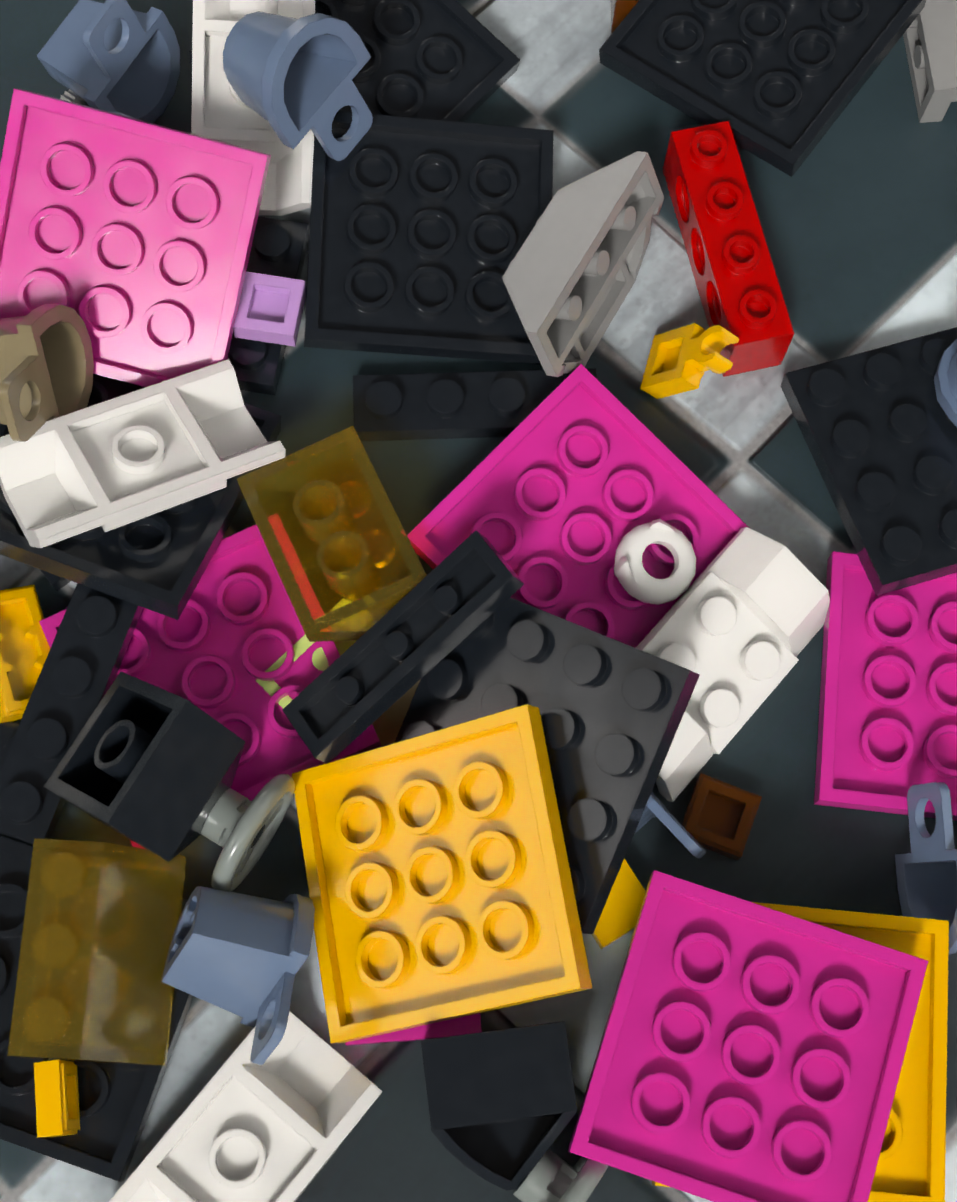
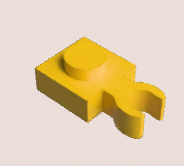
(682, 357)

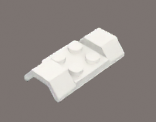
(225, 118)
(132, 456)
(742, 635)
(257, 1127)

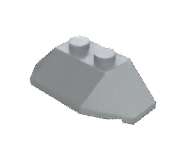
(583, 260)

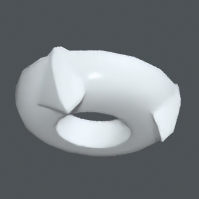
(630, 569)

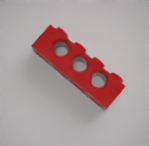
(727, 246)

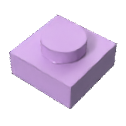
(270, 309)

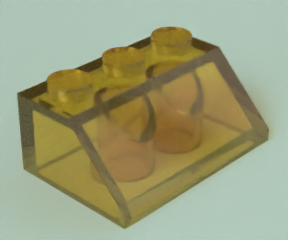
(333, 536)
(96, 954)

